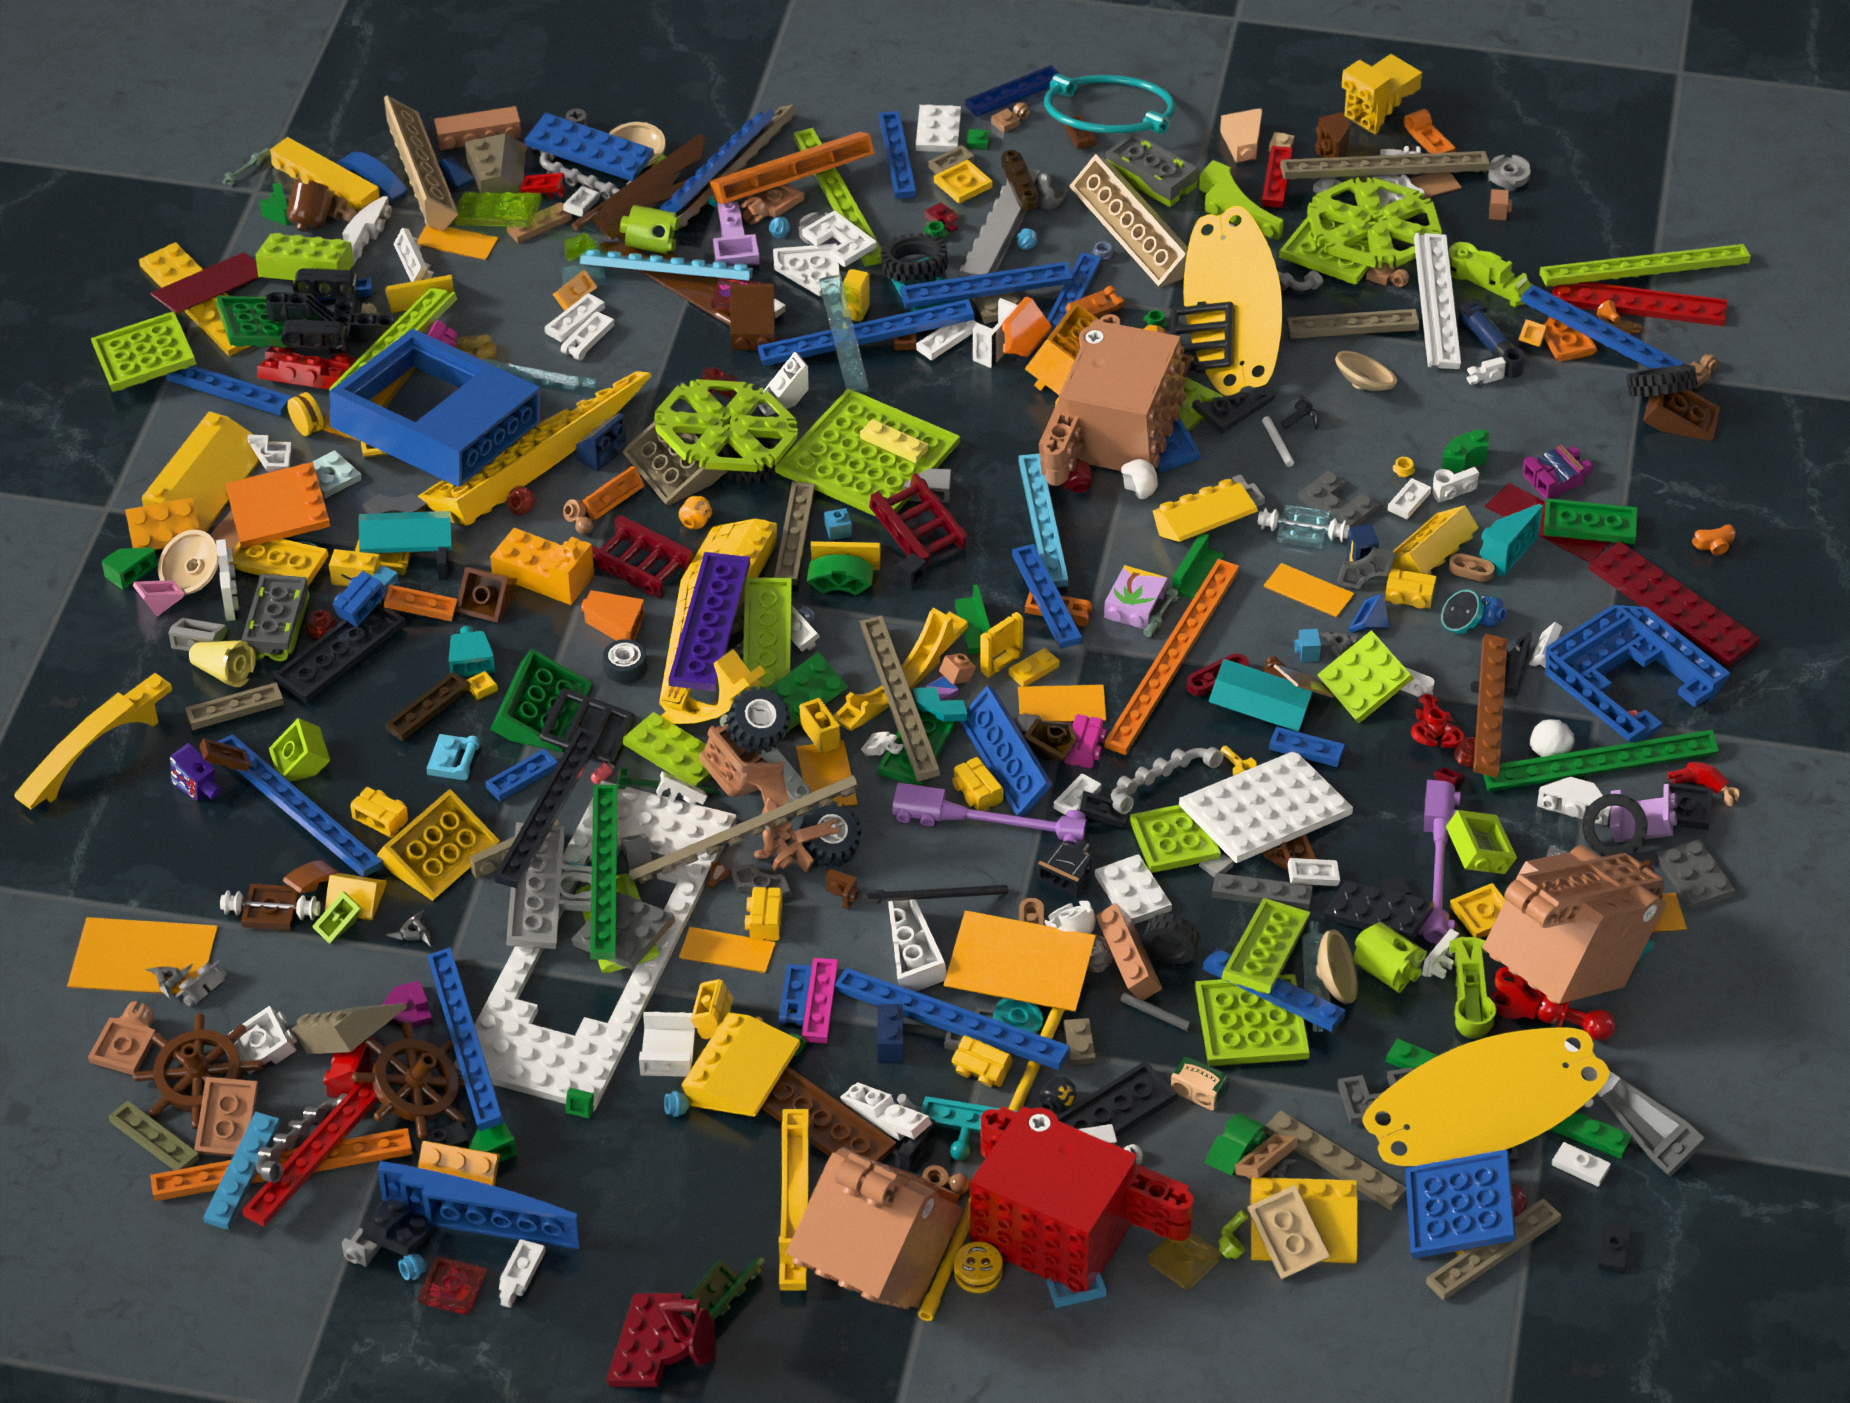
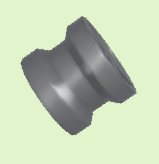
(577, 116)

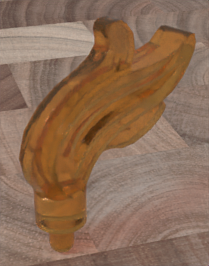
(1624, 325)

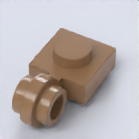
(1008, 120)
(337, 208)
(1386, 274)
(1703, 371)

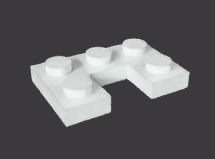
(854, 241)
(228, 586)

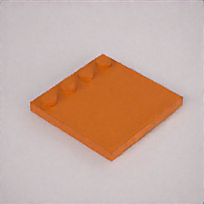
(277, 505)

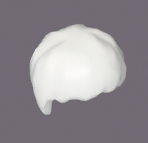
(1140, 477)
(1552, 738)

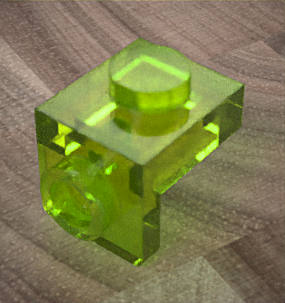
(577, 245)

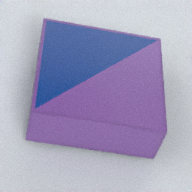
(945, 688)

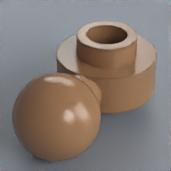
(575, 512)
(957, 1183)

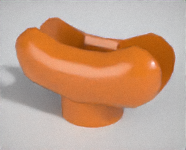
(1715, 539)

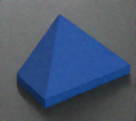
(455, 172)
(1371, 615)

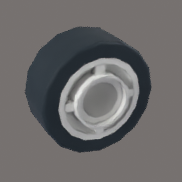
(624, 661)

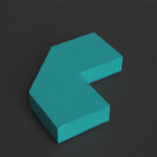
(928, 700)

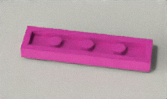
(820, 1000)

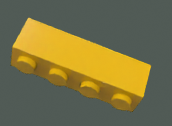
(1203, 510)
(1435, 541)

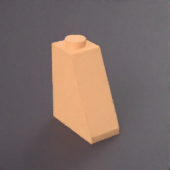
(1242, 133)

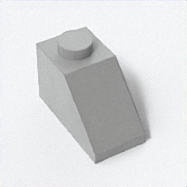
(938, 482)

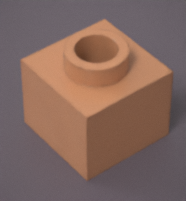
(1499, 204)
(957, 668)

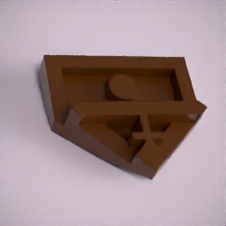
(1294, 848)

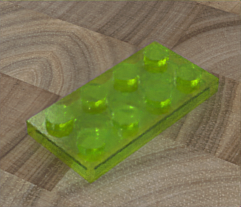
(496, 209)

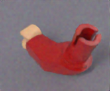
(1706, 775)

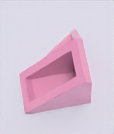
(159, 594)

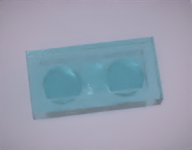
(596, 272)

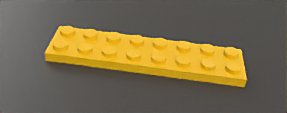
(175, 264)

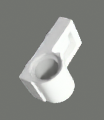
(1449, 485)

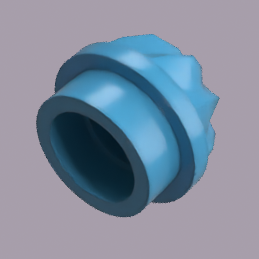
(779, 227)
(1026, 239)
(676, 1103)
(412, 1266)

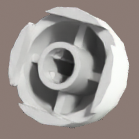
(1073, 918)

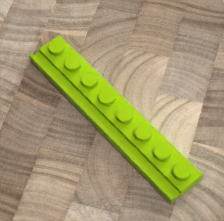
(418, 316)

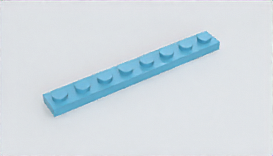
(675, 265)
(1043, 518)

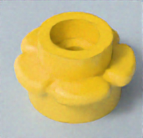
(1404, 467)

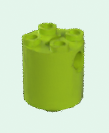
(642, 229)
(1388, 956)

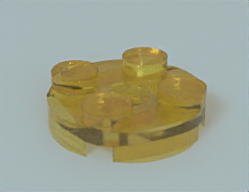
(481, 344)

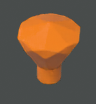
(1608, 310)

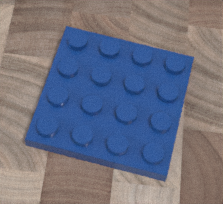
(1460, 1204)

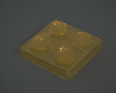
(1184, 1260)

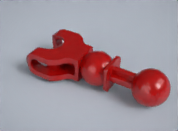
(1526, 1002)

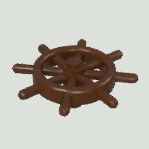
(189, 1051)
(413, 1080)

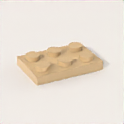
(1288, 1232)

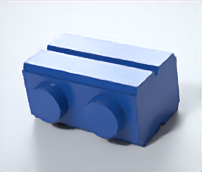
(359, 598)

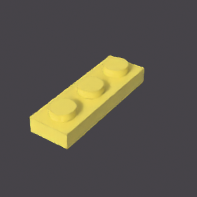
(894, 441)

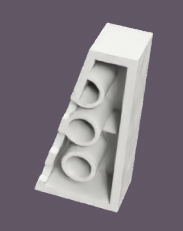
(915, 950)

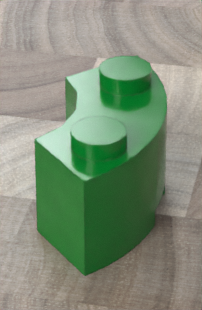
(1466, 451)
(840, 573)
(1239, 1139)

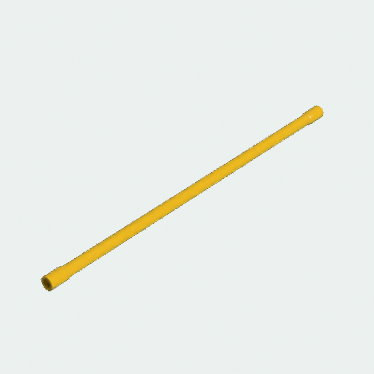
(933, 1298)

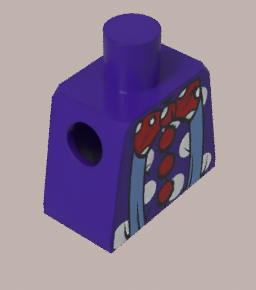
(193, 774)

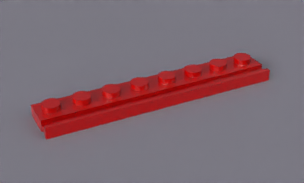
(1645, 302)

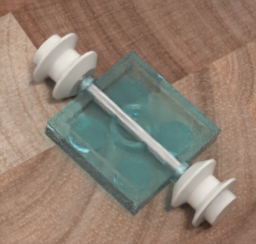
(1303, 526)

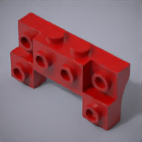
(311, 371)

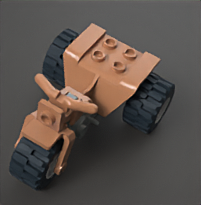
(746, 759)

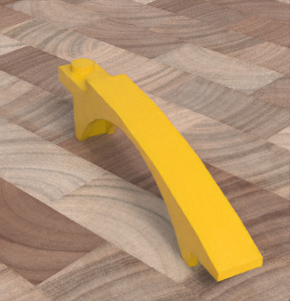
(937, 636)
(732, 679)
(133, 707)
(794, 1192)

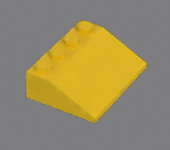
(437, 846)
(739, 1066)
(1330, 1206)

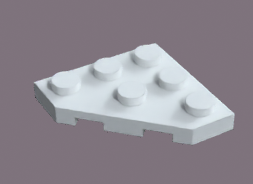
(806, 264)

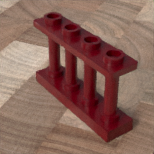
(908, 538)
(642, 539)

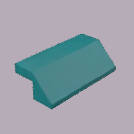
(404, 532)
(1260, 695)

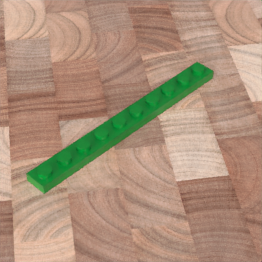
(1603, 760)
(604, 873)
(1575, 1126)

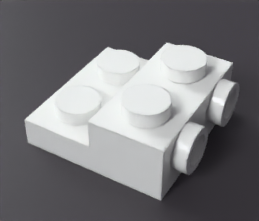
(266, 1038)

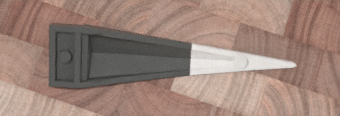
(1657, 1130)

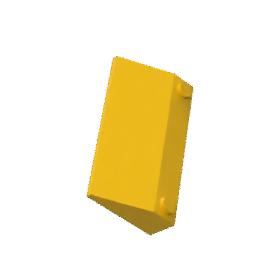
(206, 461)

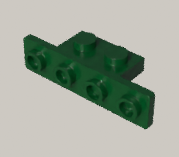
(723, 1285)

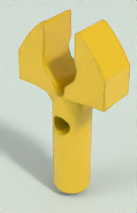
(1240, 765)

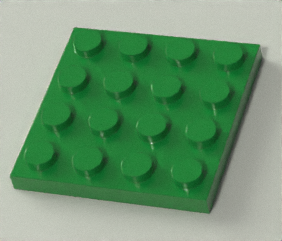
(247, 321)

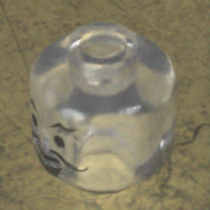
(1100, 956)

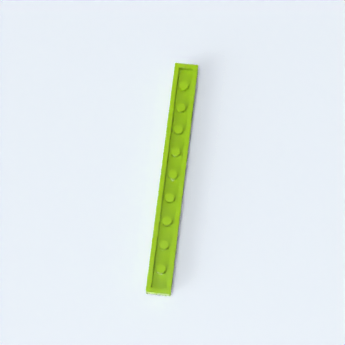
(838, 194)
(1644, 265)

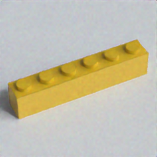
(308, 165)

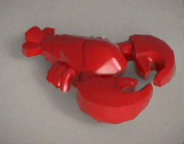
(1435, 723)

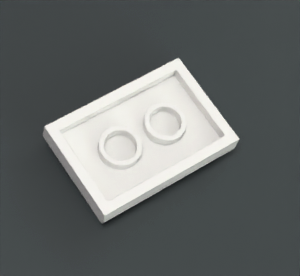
(938, 128)
(1133, 888)

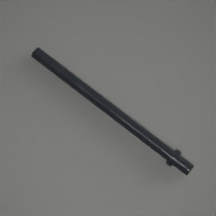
(881, 896)

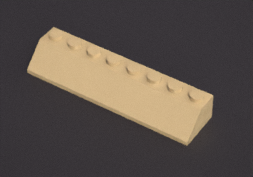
(420, 164)
(1131, 221)

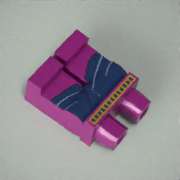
(1556, 471)

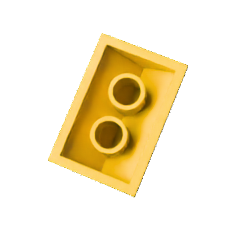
(404, 295)
(868, 551)

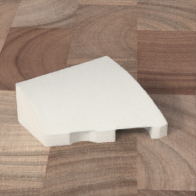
(271, 454)

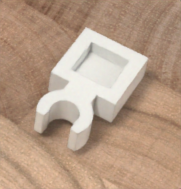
(1488, 372)

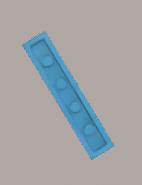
(240, 1171)

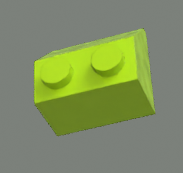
(299, 751)

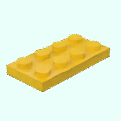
(280, 558)

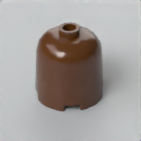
(309, 205)

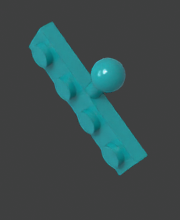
(956, 1116)

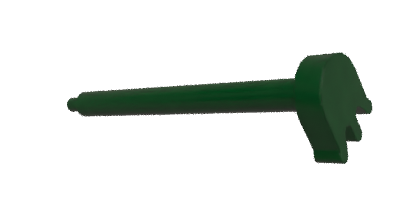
(623, 780)

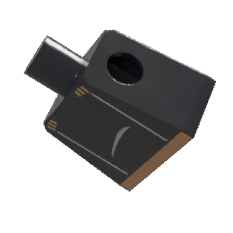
(1066, 867)

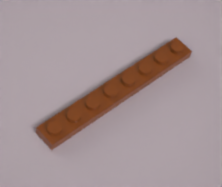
(1490, 705)

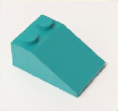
(1511, 538)

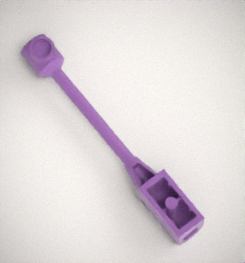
(931, 806)
(1439, 810)

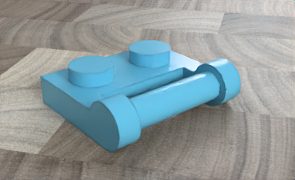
(446, 754)

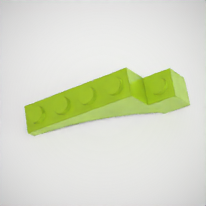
(1224, 194)

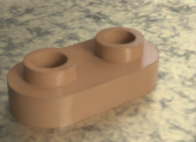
(1471, 567)
(1031, 911)

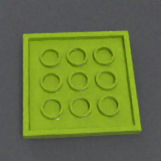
(1305, 252)
(143, 351)
(1247, 1027)

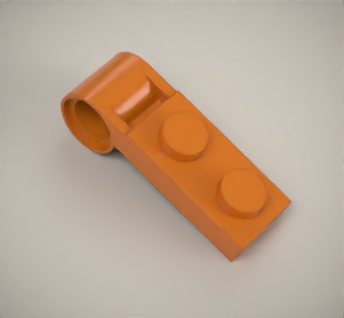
(1421, 127)

